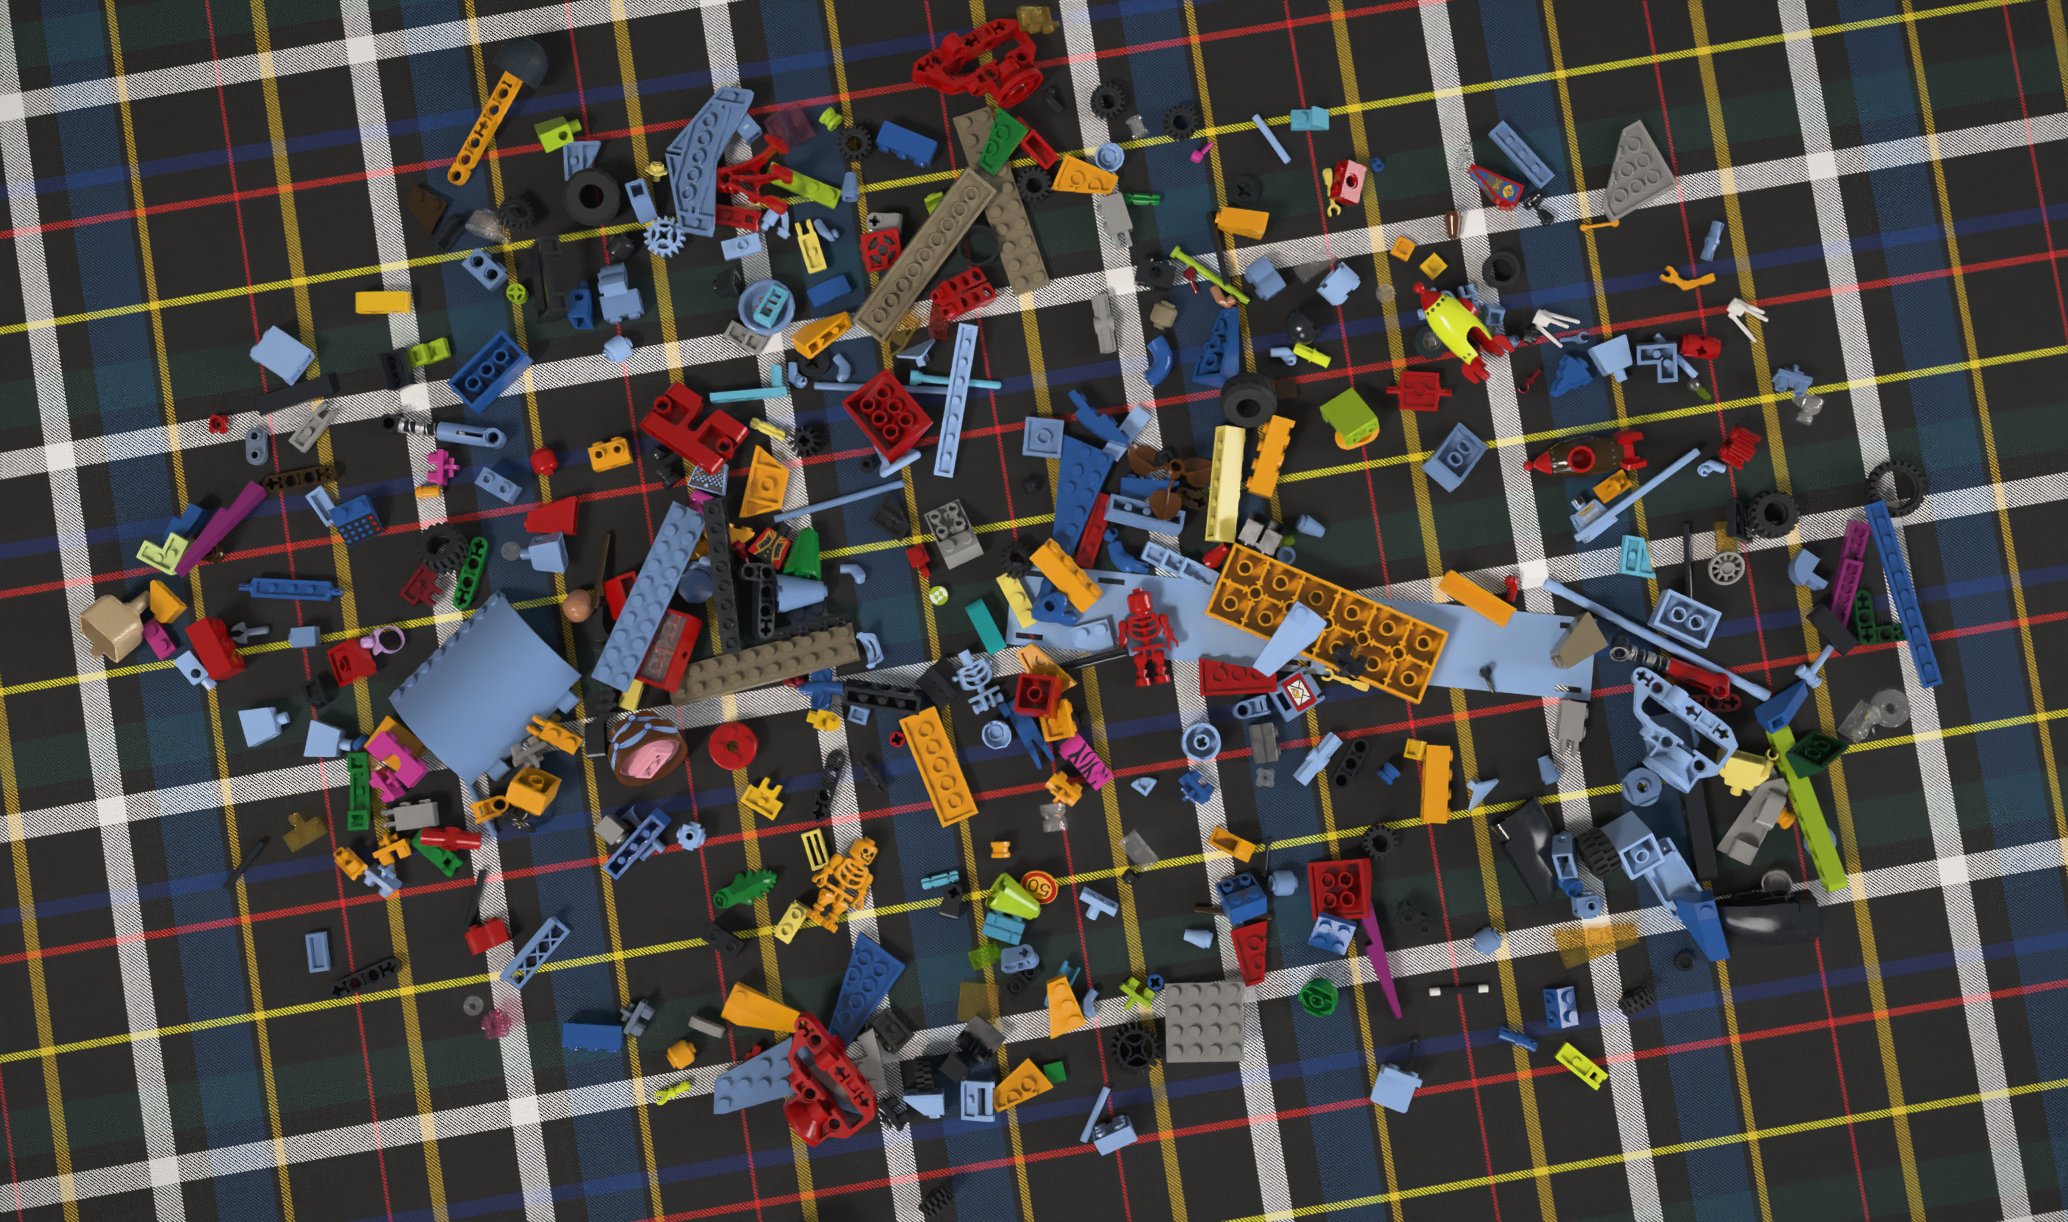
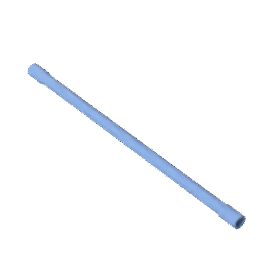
(1559, 589)

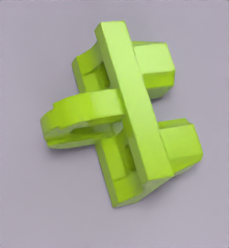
(1143, 998)

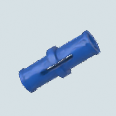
(1517, 1039)

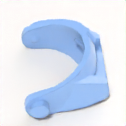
(873, 658)

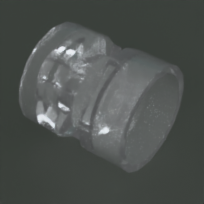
(1054, 817)

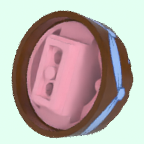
(645, 748)

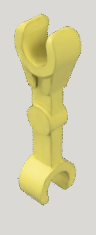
(1327, 176)
(1357, 684)

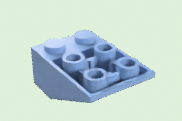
(1113, 1135)

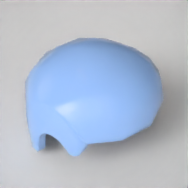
(1109, 156)
(996, 734)

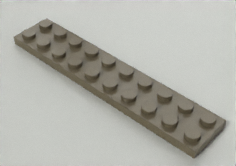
(1005, 209)
(924, 254)
(766, 664)

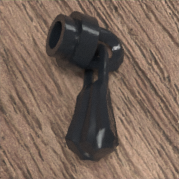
(1545, 217)

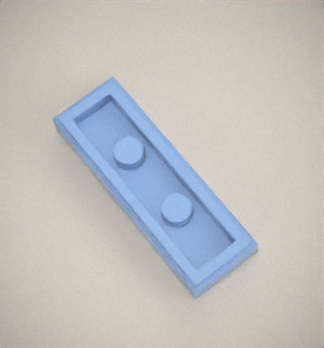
(1132, 426)

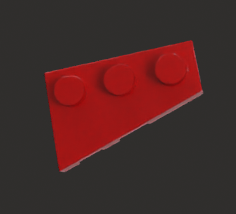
(1250, 948)

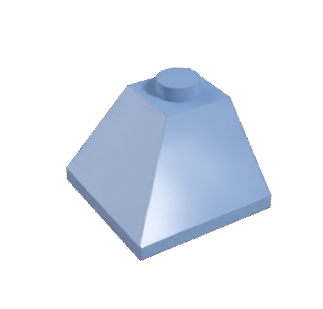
(926, 1102)

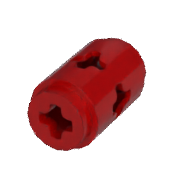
(1698, 346)

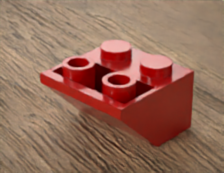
(618, 591)

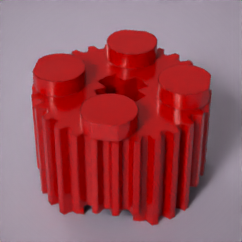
(1738, 447)

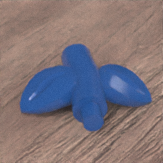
(821, 689)

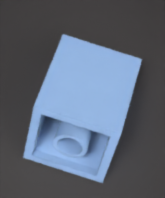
(1634, 844)

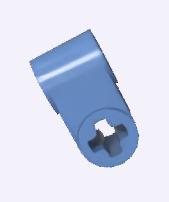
(1254, 707)
(1017, 958)

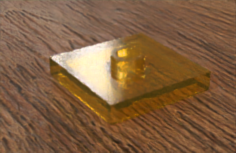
(979, 1000)

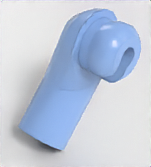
(1710, 465)

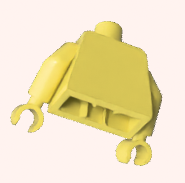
(1745, 770)

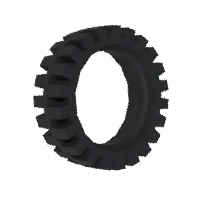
(1913, 476)

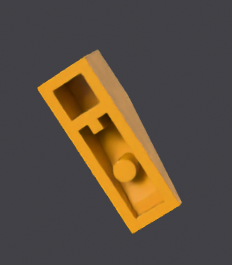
(818, 335)

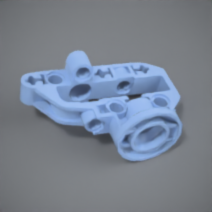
(1677, 761)

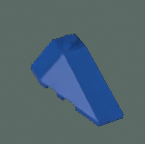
(1221, 354)
(1702, 920)

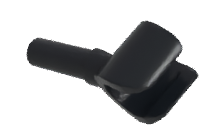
(1487, 678)

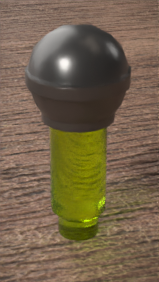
(1694, 385)

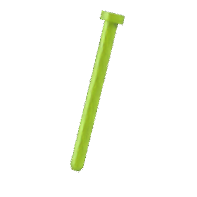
(1208, 274)

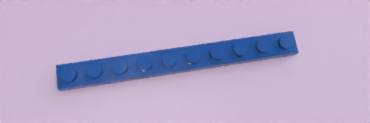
(1903, 594)

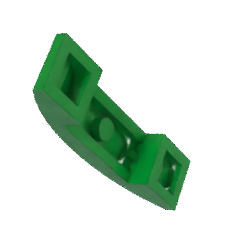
(360, 791)

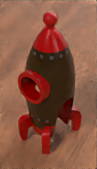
(1589, 455)

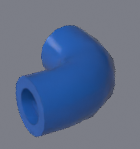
(1162, 361)

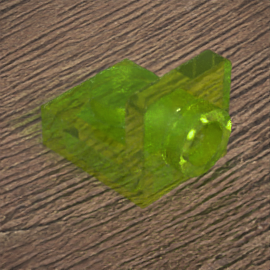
(984, 956)

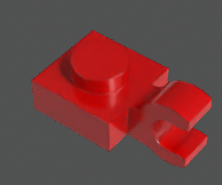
(918, 558)

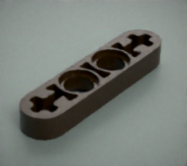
(300, 476)

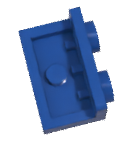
(1560, 1007)

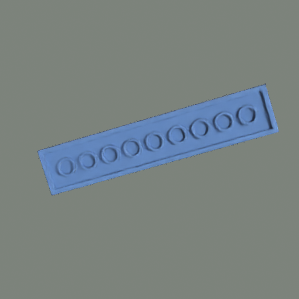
(649, 597)

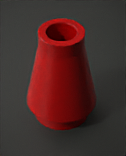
(1216, 555)

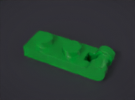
(438, 855)

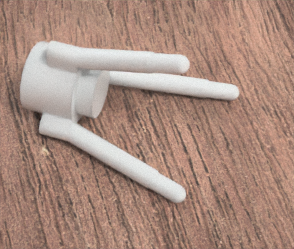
(1738, 307)
(1544, 317)

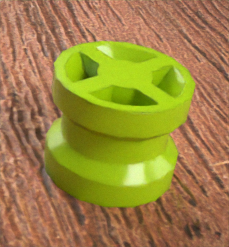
(830, 119)
(516, 290)

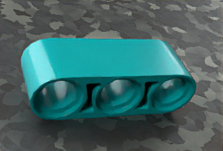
(985, 626)

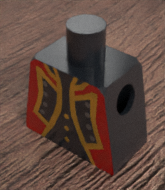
(773, 546)

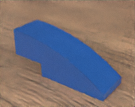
(187, 524)

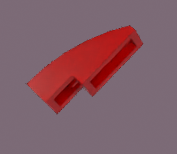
(1037, 148)

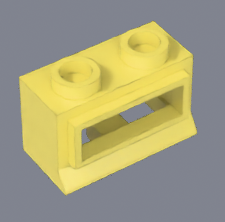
(791, 921)

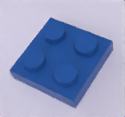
(1331, 933)

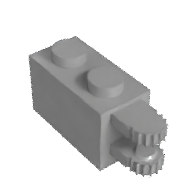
(1116, 218)
(1570, 724)
(413, 816)

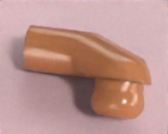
(1221, 299)

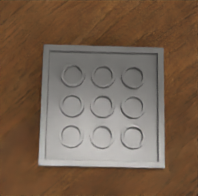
(1204, 1022)

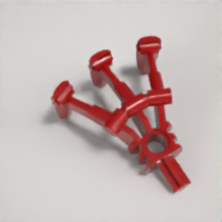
(736, 172)

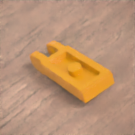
(555, 734)

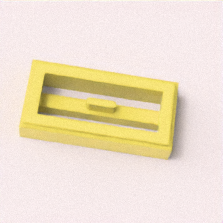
(808, 850)

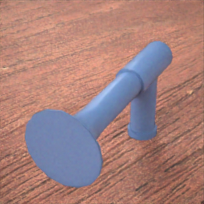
(656, 844)

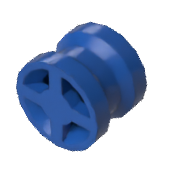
(1388, 773)

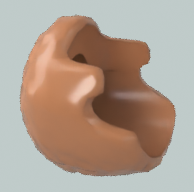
(578, 605)

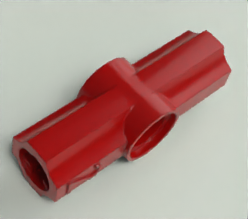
(450, 838)

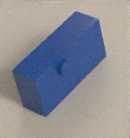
(490, 372)

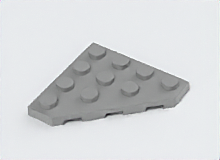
(1636, 174)

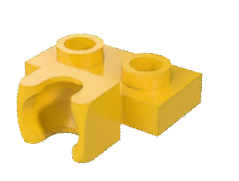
(763, 799)

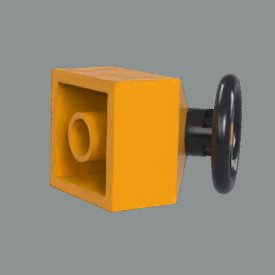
(531, 794)

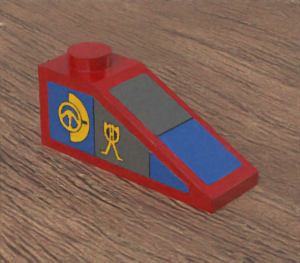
(1498, 189)

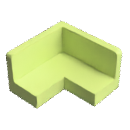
(167, 557)

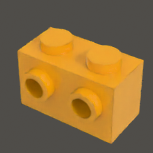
(610, 454)

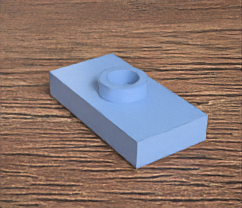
(741, 246)

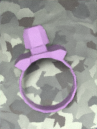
(373, 640)

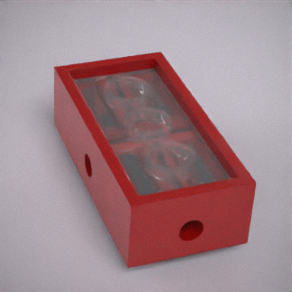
(669, 651)

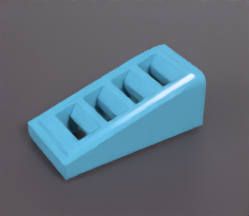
(758, 314)

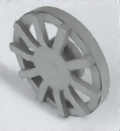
(1726, 567)

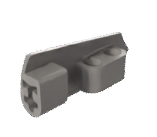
(1754, 821)

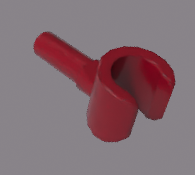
(1188, 274)

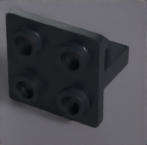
(938, 682)

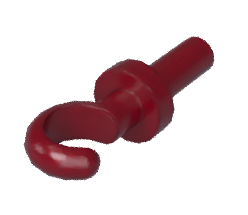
(1530, 381)

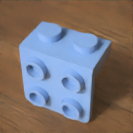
(1394, 1087)

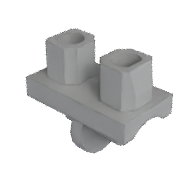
(530, 756)

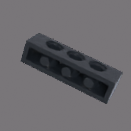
(882, 696)

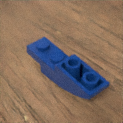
(1101, 426)

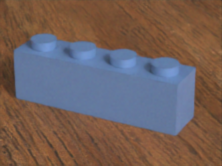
(1139, 515)

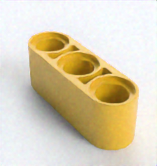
(383, 302)

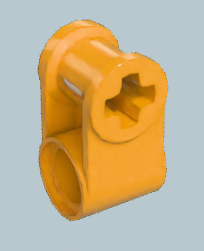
(488, 809)

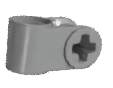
(885, 221)

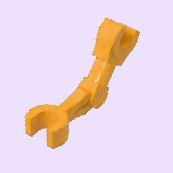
(1683, 284)

